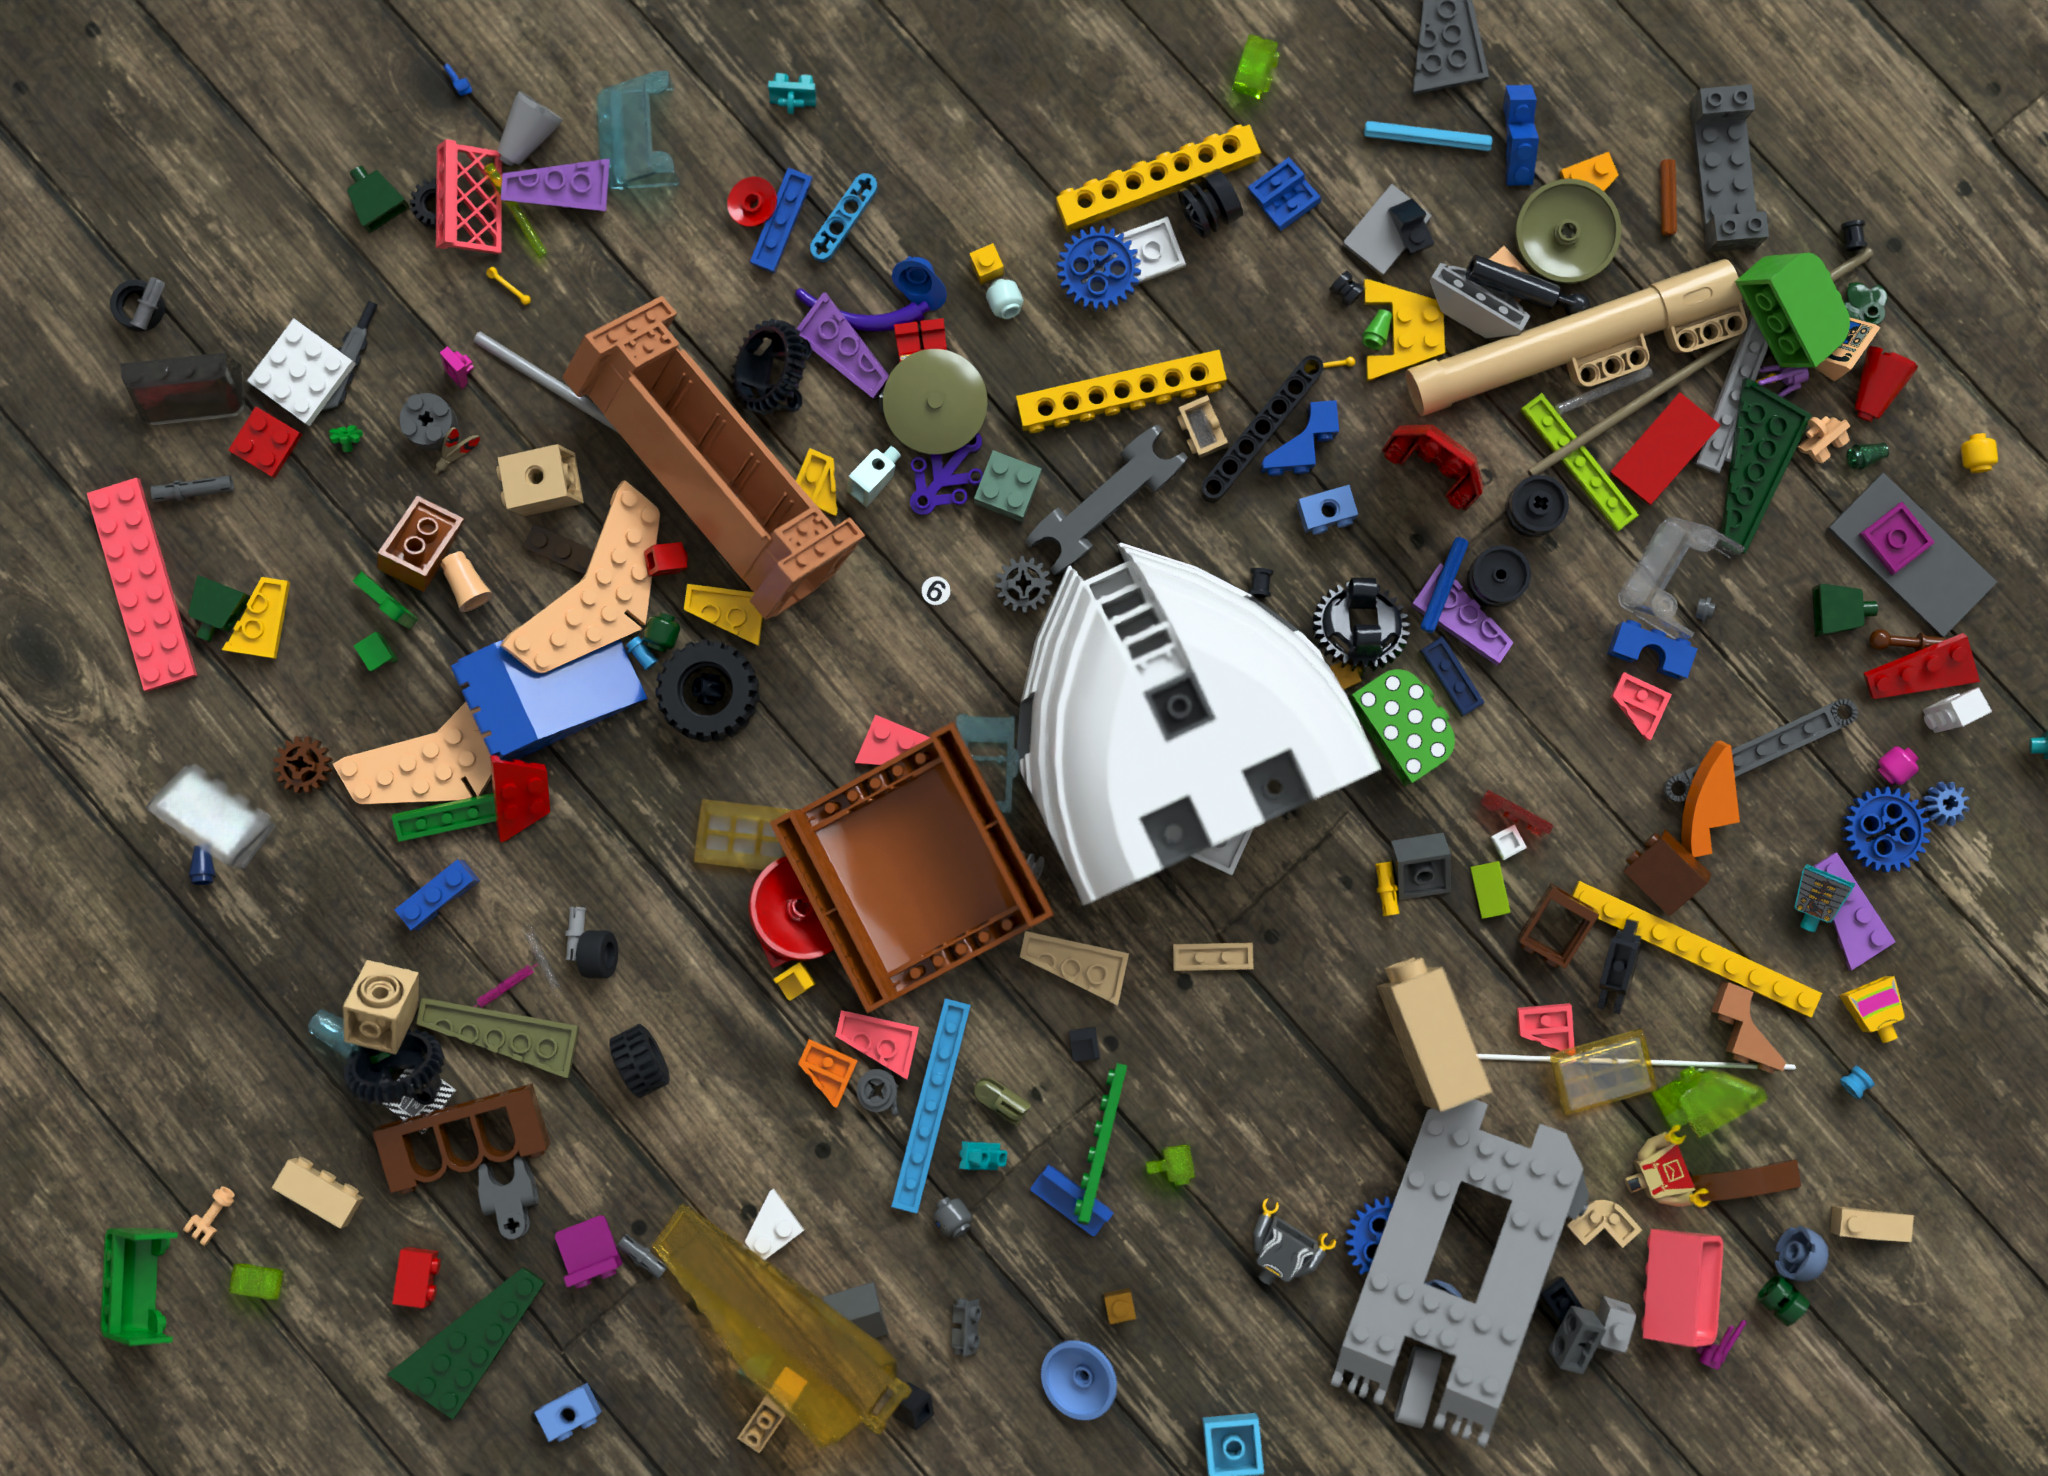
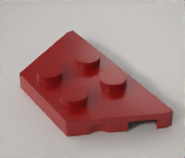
(519, 795)

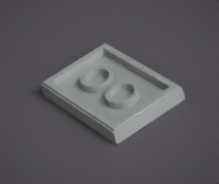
(1376, 236)

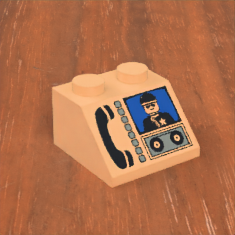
(1847, 354)

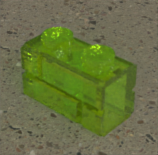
(1255, 66)

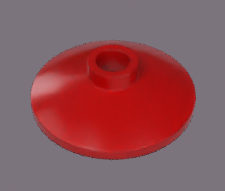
(745, 194)

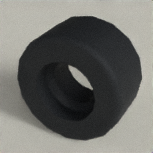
(597, 954)

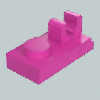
(456, 366)

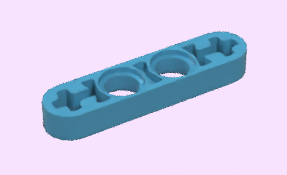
(843, 217)

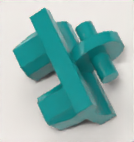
(792, 93)
(982, 1156)

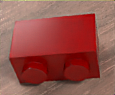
(416, 1277)

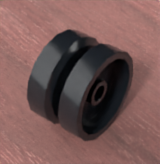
(1550, 498)
(1502, 591)

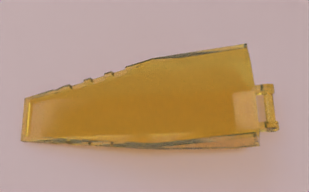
(781, 1334)

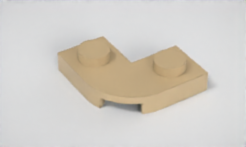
(1607, 1216)

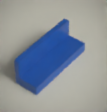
(1063, 1194)

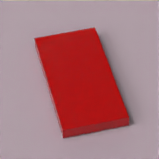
(1665, 449)

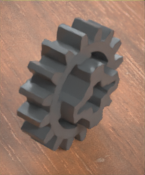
(1010, 584)

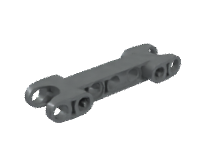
(1141, 469)

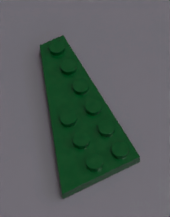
(1762, 448)
(458, 1357)

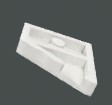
(772, 1227)

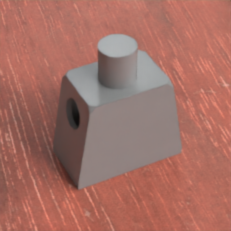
(1617, 1324)

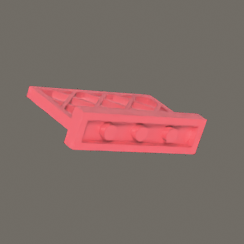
(447, 198)

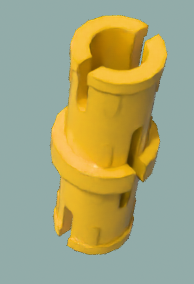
(1387, 888)

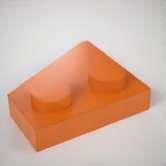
(827, 1069)

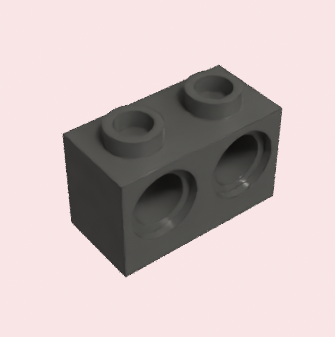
(1576, 1339)

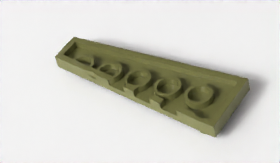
(523, 1038)

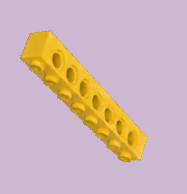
(1076, 217)
(1208, 363)

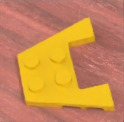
(1415, 329)

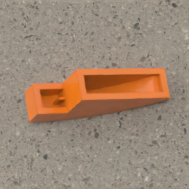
(1710, 800)

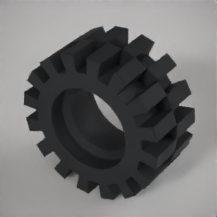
(419, 203)

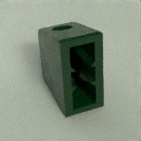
(374, 199)
(215, 607)
(1840, 609)

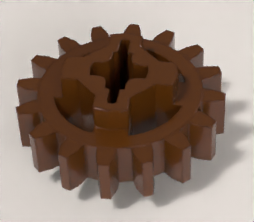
(304, 754)

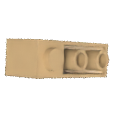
(761, 1425)

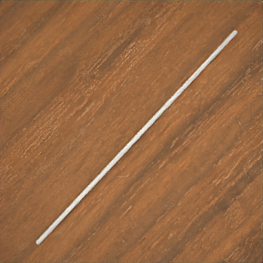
(1654, 1062)

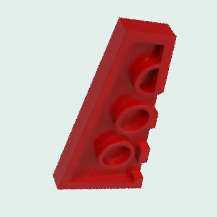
(1931, 668)

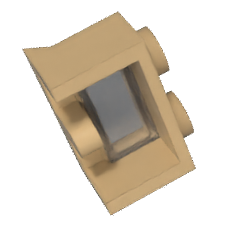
(1202, 426)

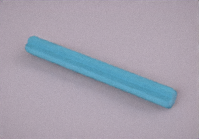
(1428, 136)

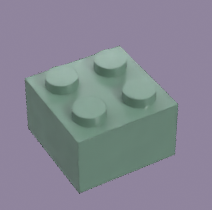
(1007, 486)

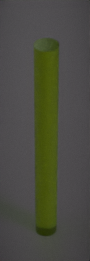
(517, 213)

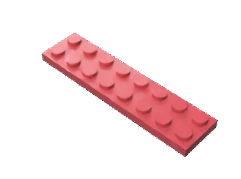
(141, 584)

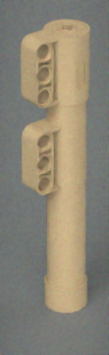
(1591, 338)

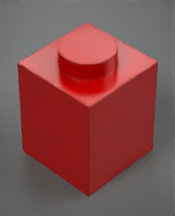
(666, 559)

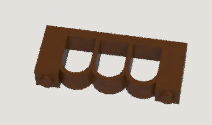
(399, 1158)

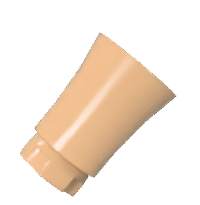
(465, 582)

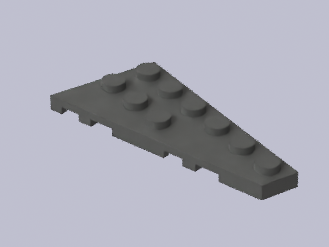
(1448, 47)

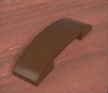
(1748, 1181)

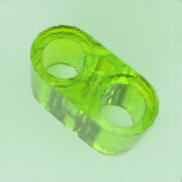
(256, 1281)

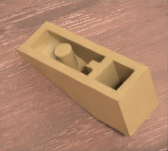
(1871, 1224)

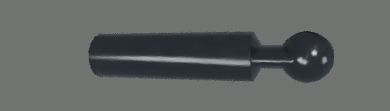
(1523, 285)

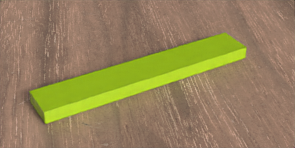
(1580, 463)

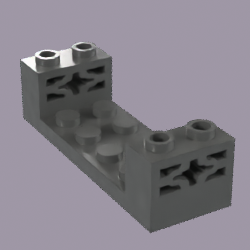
(1726, 169)

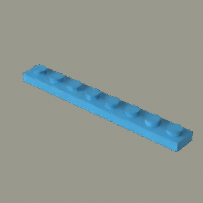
(931, 1105)

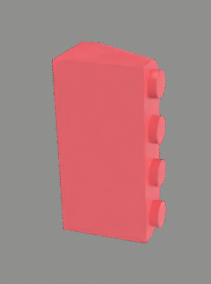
(1682, 1287)

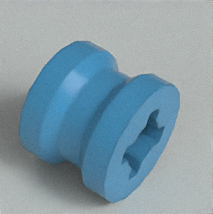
(1857, 1082)

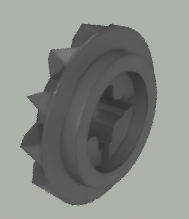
(866, 1089)

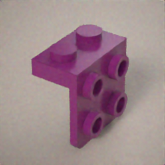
(588, 1251)

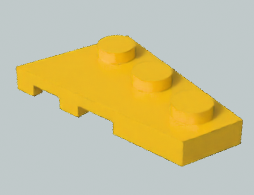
(725, 609)
(262, 622)

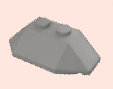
(1476, 306)

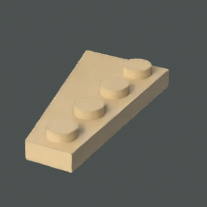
(1084, 965)

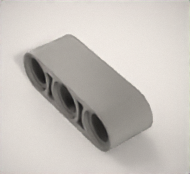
(1417, 1386)

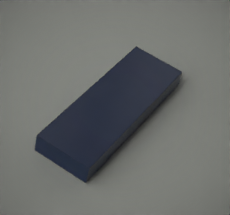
(1452, 676)

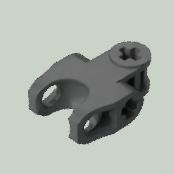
(509, 1200)

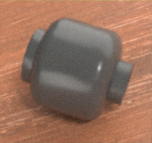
(952, 1217)

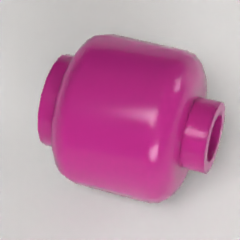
(1898, 765)

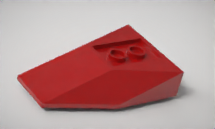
(1444, 452)

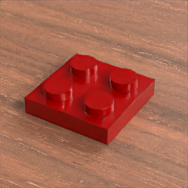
(265, 442)

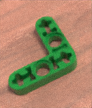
(388, 603)

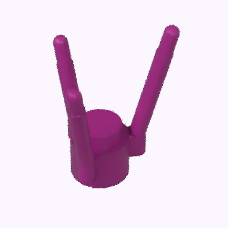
(1715, 1354)

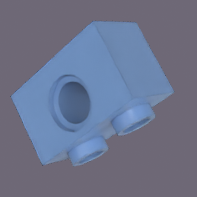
(1339, 499)
(580, 1401)

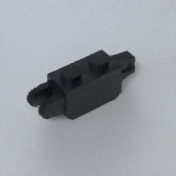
(1620, 965)

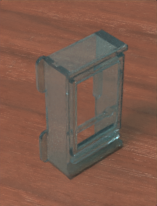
(995, 731)

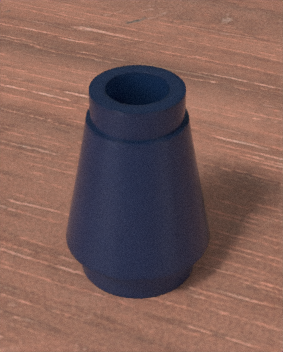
(201, 867)

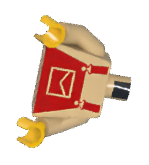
(1664, 1172)

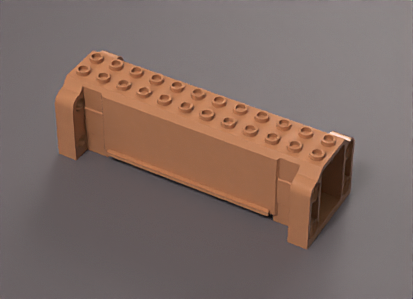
(707, 456)

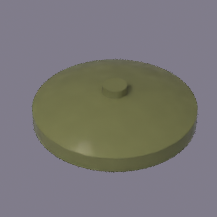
(1568, 231)
(935, 401)

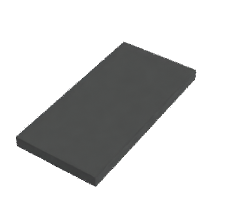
(1938, 583)

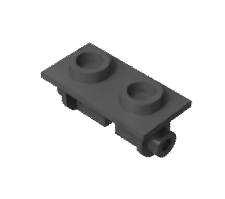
(966, 1339)

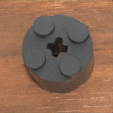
(421, 409)

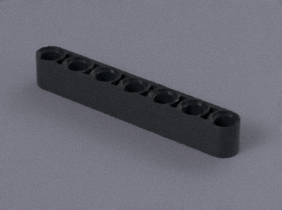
(1268, 418)

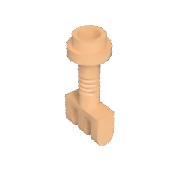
(222, 1198)

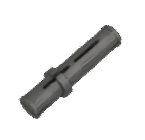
(181, 490)

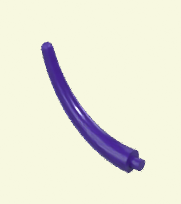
(875, 323)

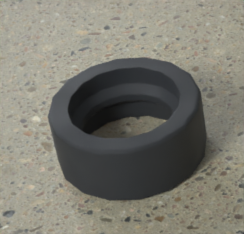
(118, 299)

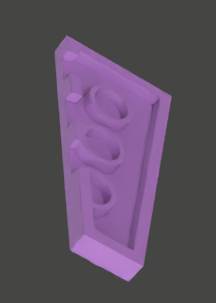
(569, 185)
(1856, 923)

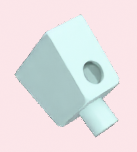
(872, 475)

